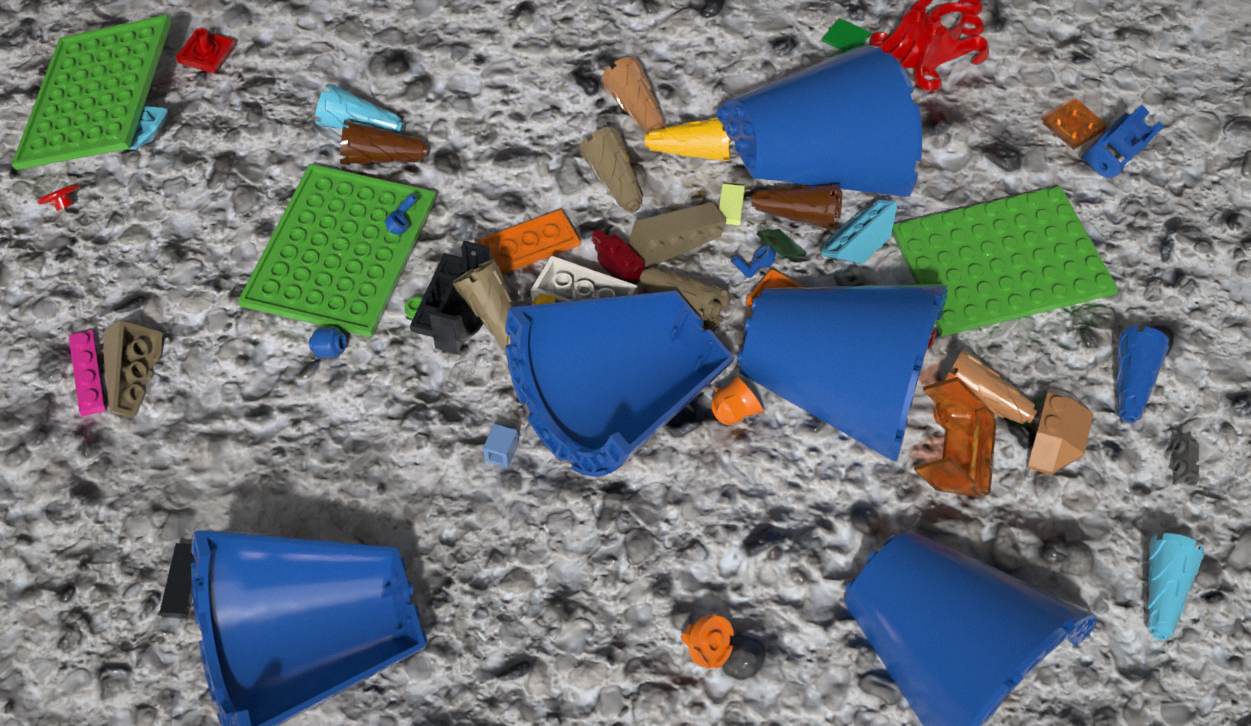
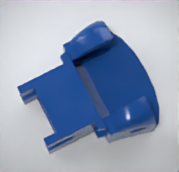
(1128, 136)

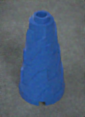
(1139, 365)

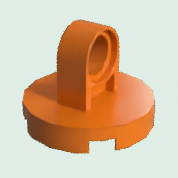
(709, 641)

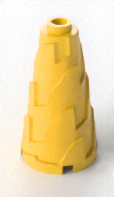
(693, 139)

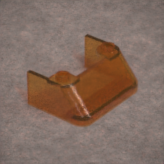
(967, 441)

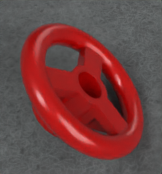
(60, 198)

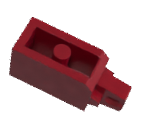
(617, 257)

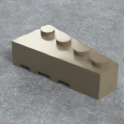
(675, 233)

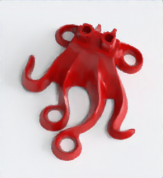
(926, 42)

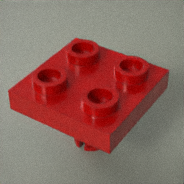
(205, 51)

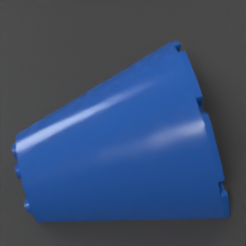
(832, 125)
(845, 353)
(608, 372)
(296, 621)
(956, 627)

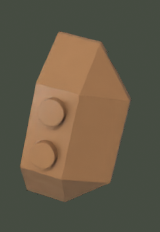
(1060, 432)

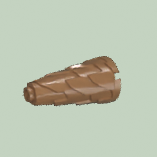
(633, 93)
(996, 393)

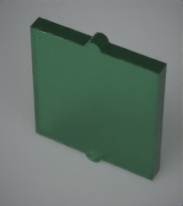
(781, 243)

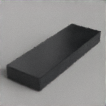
(178, 587)

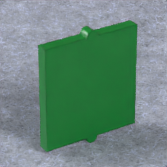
(845, 35)

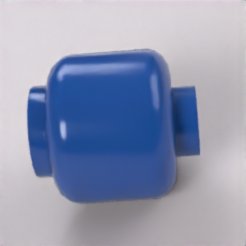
(327, 342)

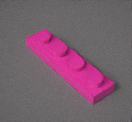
(87, 373)

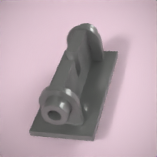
(1184, 451)

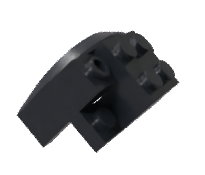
(442, 309)

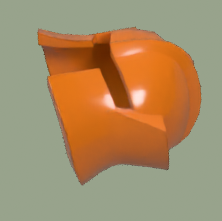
(735, 402)

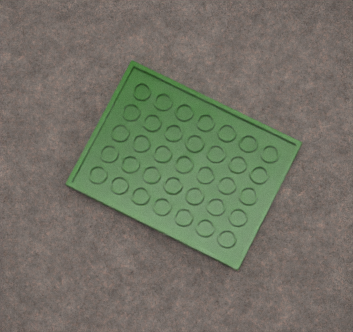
(93, 93)
(333, 252)
(1005, 259)

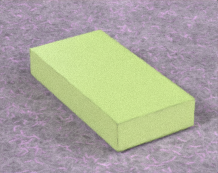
(731, 203)

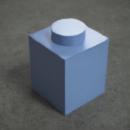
(501, 445)

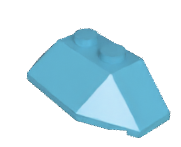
(148, 125)
(862, 234)

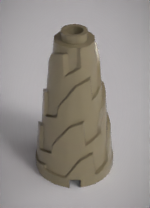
(612, 166)
(487, 297)
(702, 298)

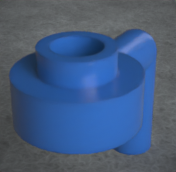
(395, 221)
(762, 258)

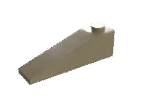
(129, 361)

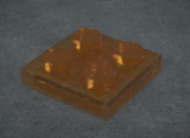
(1074, 124)

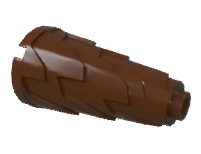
(372, 145)
(803, 204)

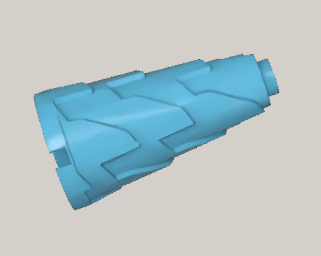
(342, 105)
(1170, 578)

